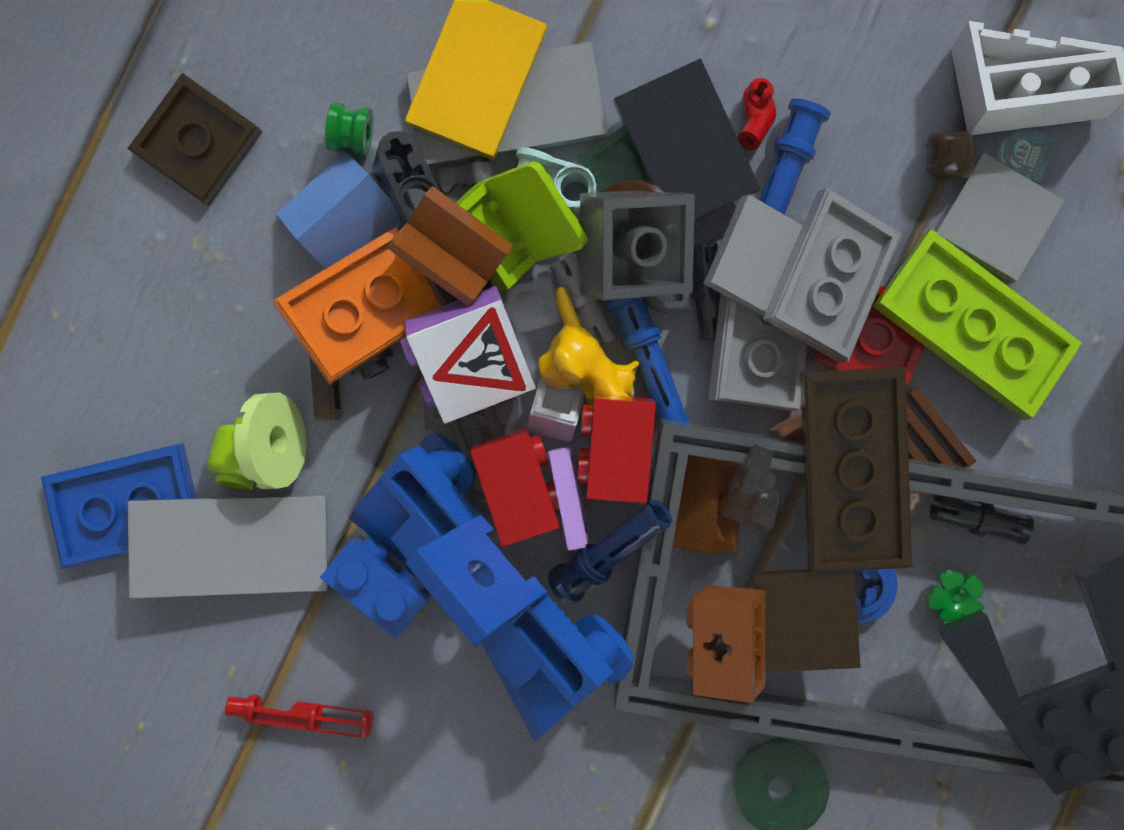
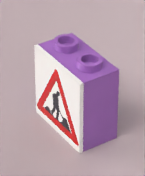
(467, 356)

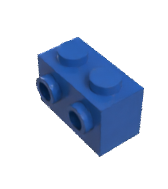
(376, 584)

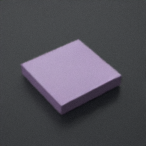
(570, 497)

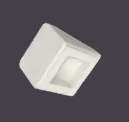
(555, 411)

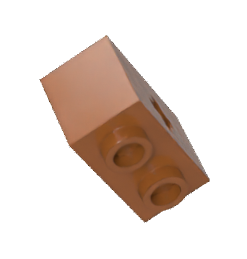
(740, 618)

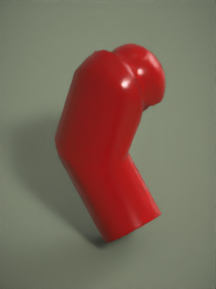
(759, 113)

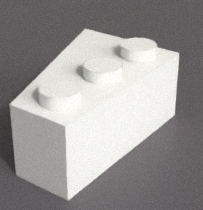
(1033, 81)

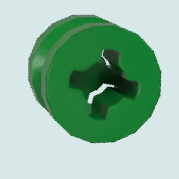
(349, 129)

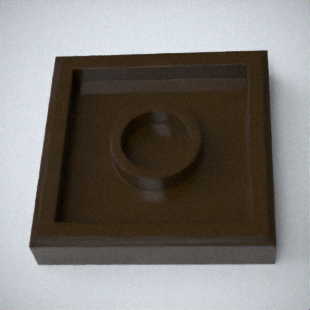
(195, 139)
(809, 620)

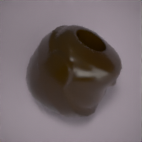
(951, 155)

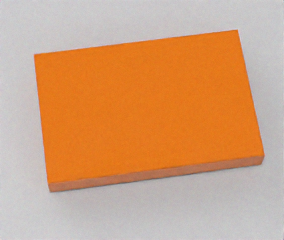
(356, 307)

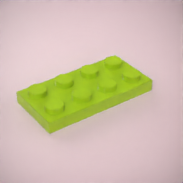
(978, 325)

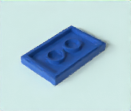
(92, 501)

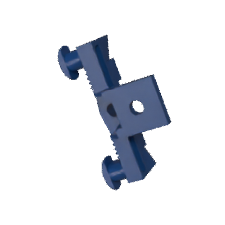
(536, 650)

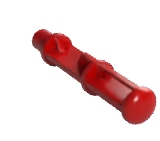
(301, 716)

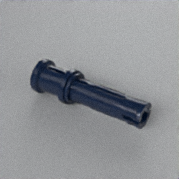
(596, 561)

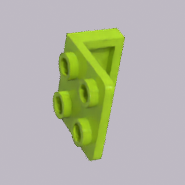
(528, 214)

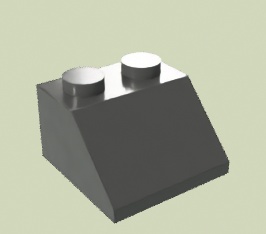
(637, 244)

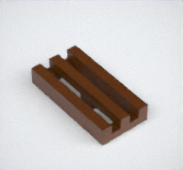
(963, 456)

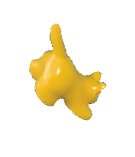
(579, 360)

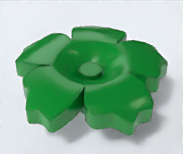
(956, 596)

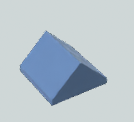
(339, 212)

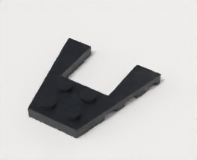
(1071, 727)

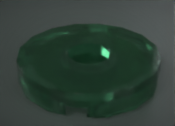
(772, 759)

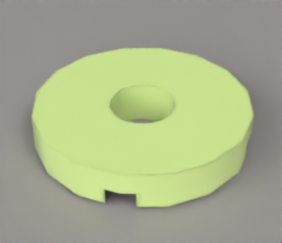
(258, 461)

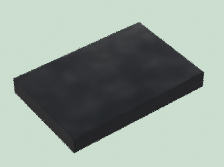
(687, 139)

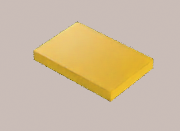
(476, 75)

